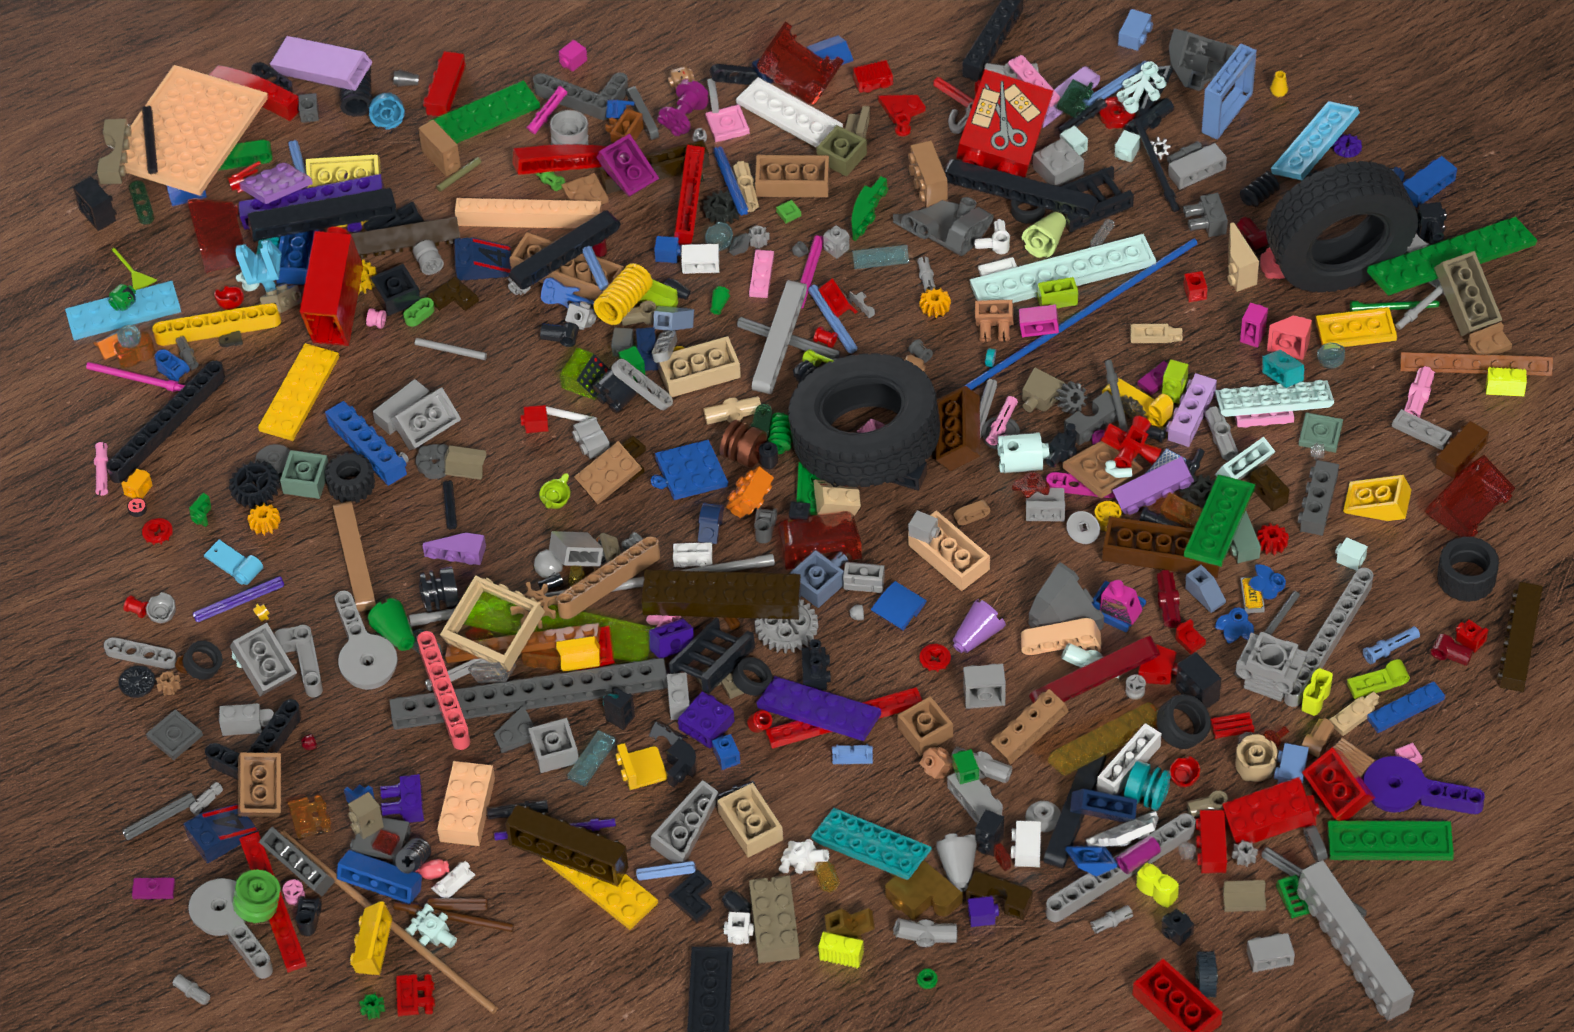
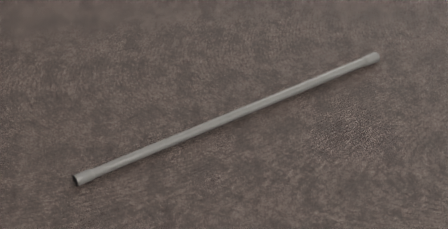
(757, 562)

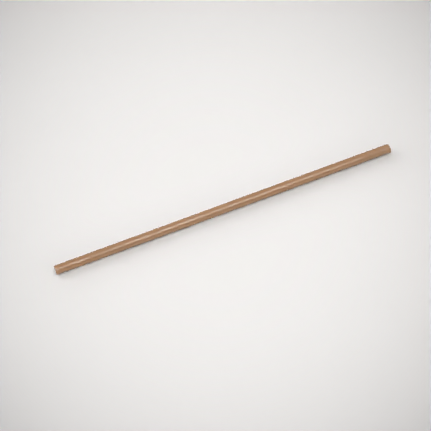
(401, 932)

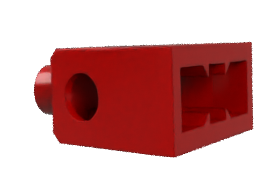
(1161, 668)

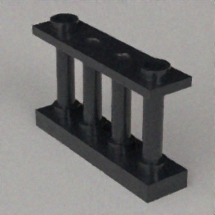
(1105, 207)
(720, 668)

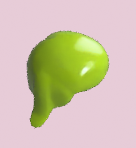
(555, 493)

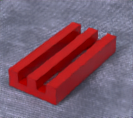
(1231, 723)

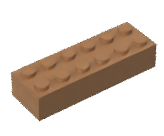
(572, 274)

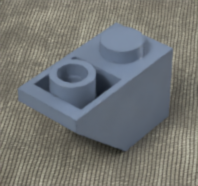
(673, 318)
(1204, 588)

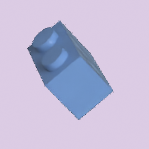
(1135, 30)
(1292, 761)

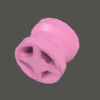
(376, 318)
(290, 888)

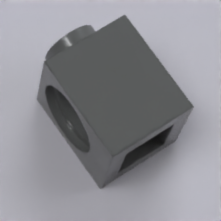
(308, 107)
(621, 340)

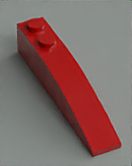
(278, 99)
(555, 158)
(689, 194)

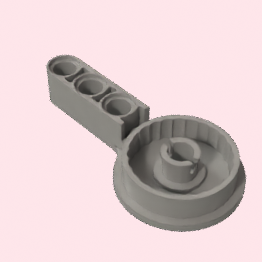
(363, 647)
(218, 923)

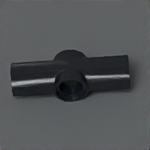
(1152, 116)

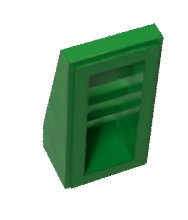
(1294, 881)

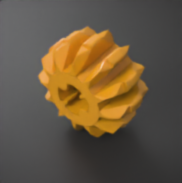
(935, 302)
(264, 519)

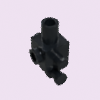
(1062, 446)

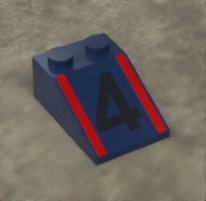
(481, 259)
(218, 831)

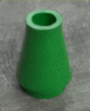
(719, 299)

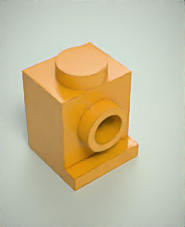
(137, 484)

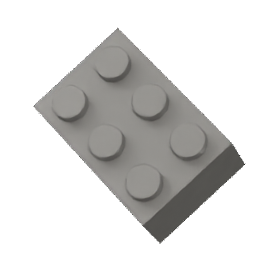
(425, 418)
(263, 659)

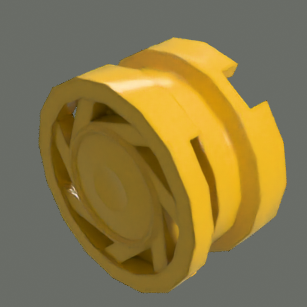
(1104, 510)

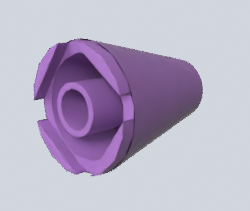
(977, 627)

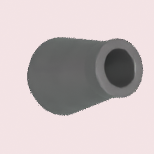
(405, 78)

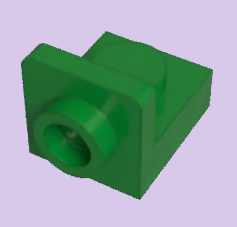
(199, 510)

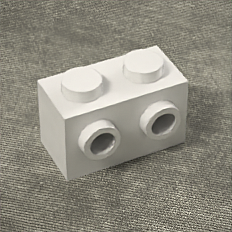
(700, 258)
(1027, 843)

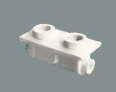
(454, 880)

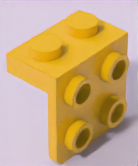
(641, 766)

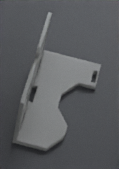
(859, 301)

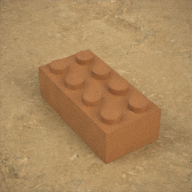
(792, 176)

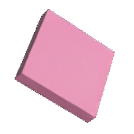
(727, 123)

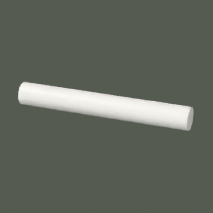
(566, 414)

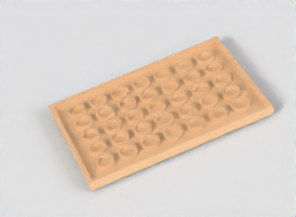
(194, 128)

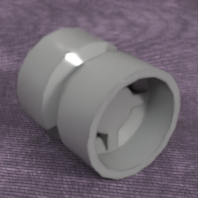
(428, 257)

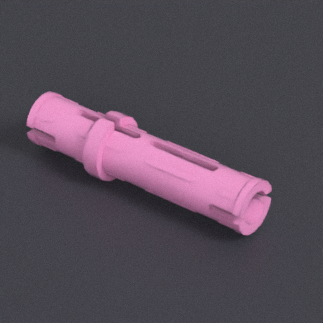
(1009, 405)
(101, 468)

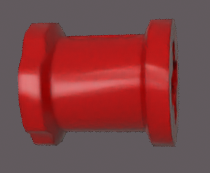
(906, 129)
(825, 337)
(135, 606)

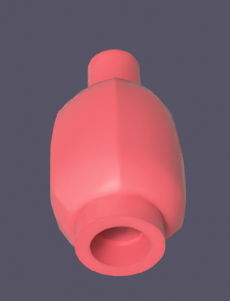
(433, 869)

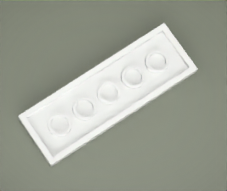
(787, 112)

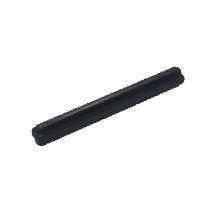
(150, 140)

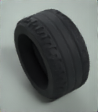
(1195, 710)

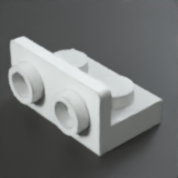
(692, 554)

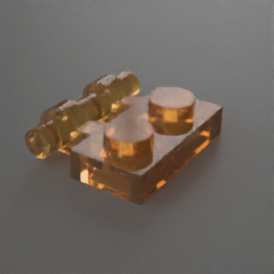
(303, 819)

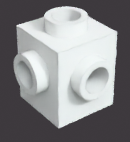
(739, 928)

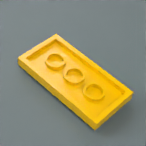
(1357, 327)

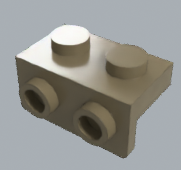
(283, 296)

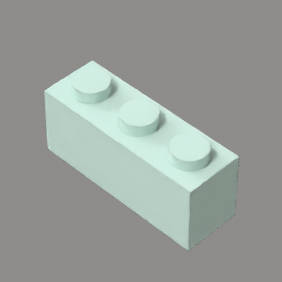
(1247, 460)

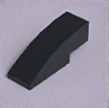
(406, 215)

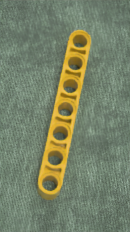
(217, 324)

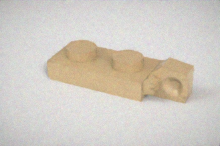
(1155, 333)
(1354, 713)

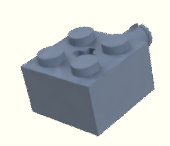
(820, 577)

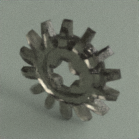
(1129, 405)

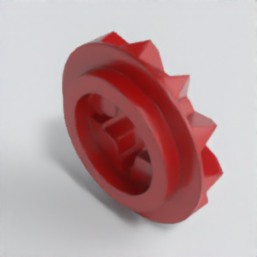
(153, 526)
(935, 650)

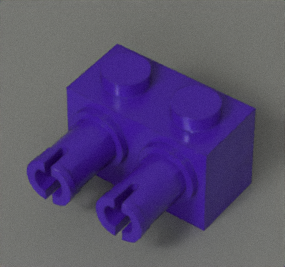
(411, 799)

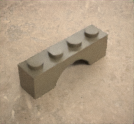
(112, 167)

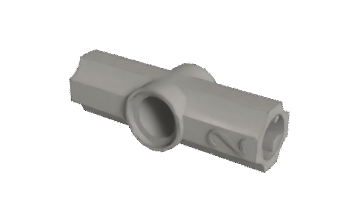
(1221, 433)
(990, 767)

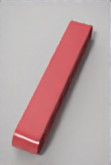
(448, 695)

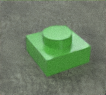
(788, 211)

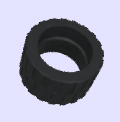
(1468, 550)

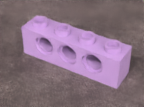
(1191, 409)

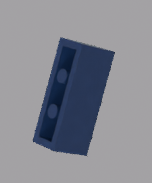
(1103, 805)

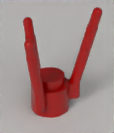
(235, 179)

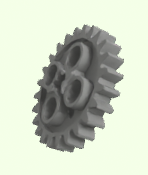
(796, 634)

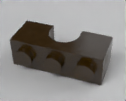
(1017, 897)

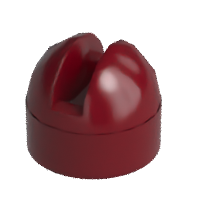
(308, 742)

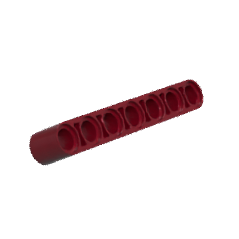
(1101, 670)

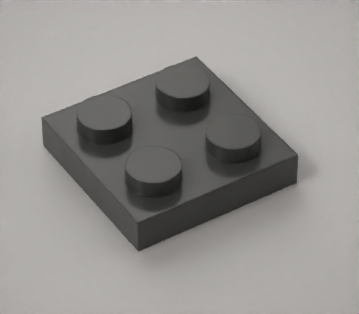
(174, 734)

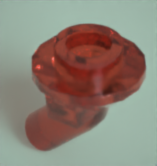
(1274, 736)

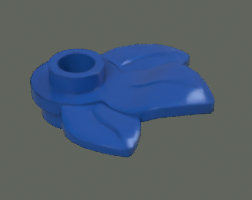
(1267, 582)
(1234, 627)

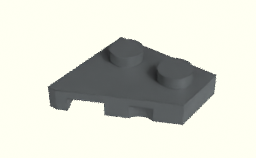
(514, 732)

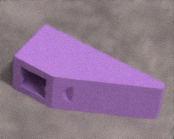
(461, 548)

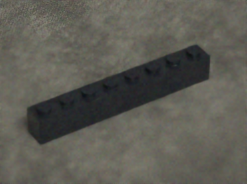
(321, 214)

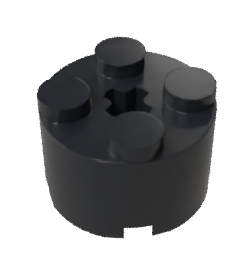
(613, 391)

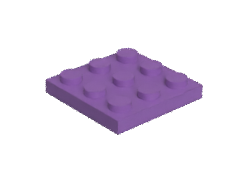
(275, 183)

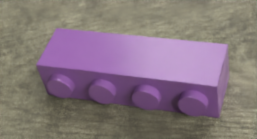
(1153, 485)

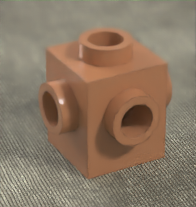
(936, 762)

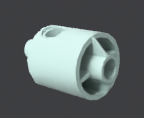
(1021, 452)

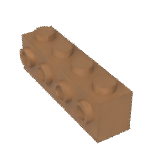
(1029, 726)

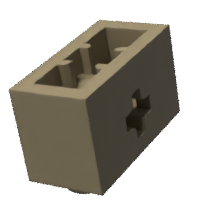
(365, 816)

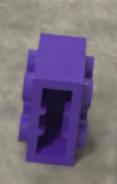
(706, 719)

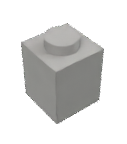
(923, 527)

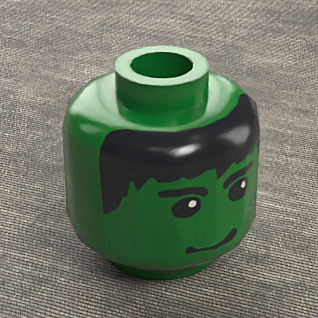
(122, 297)

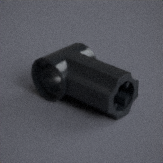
(564, 334)

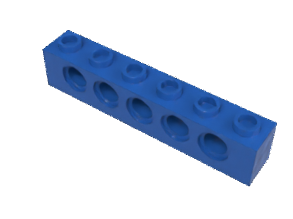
(365, 441)

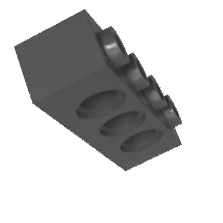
(1319, 497)
(297, 861)

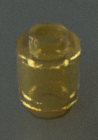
(827, 876)

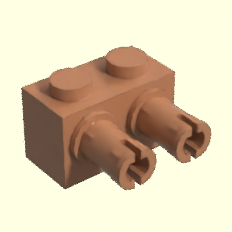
(994, 313)

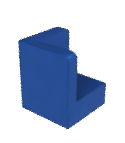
(616, 108)
(357, 792)

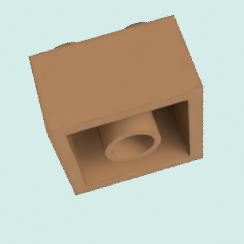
(925, 725)

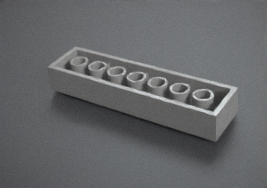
(1355, 940)

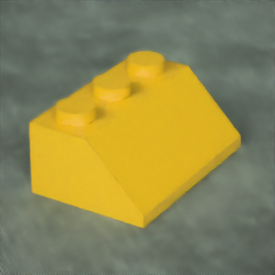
(372, 939)

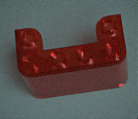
(797, 67)

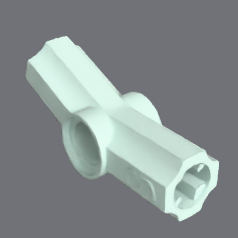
(1080, 656)

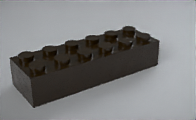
(567, 845)

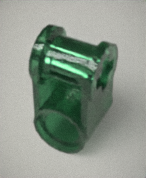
(762, 418)

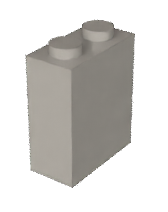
(576, 548)

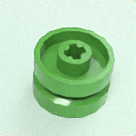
(256, 896)

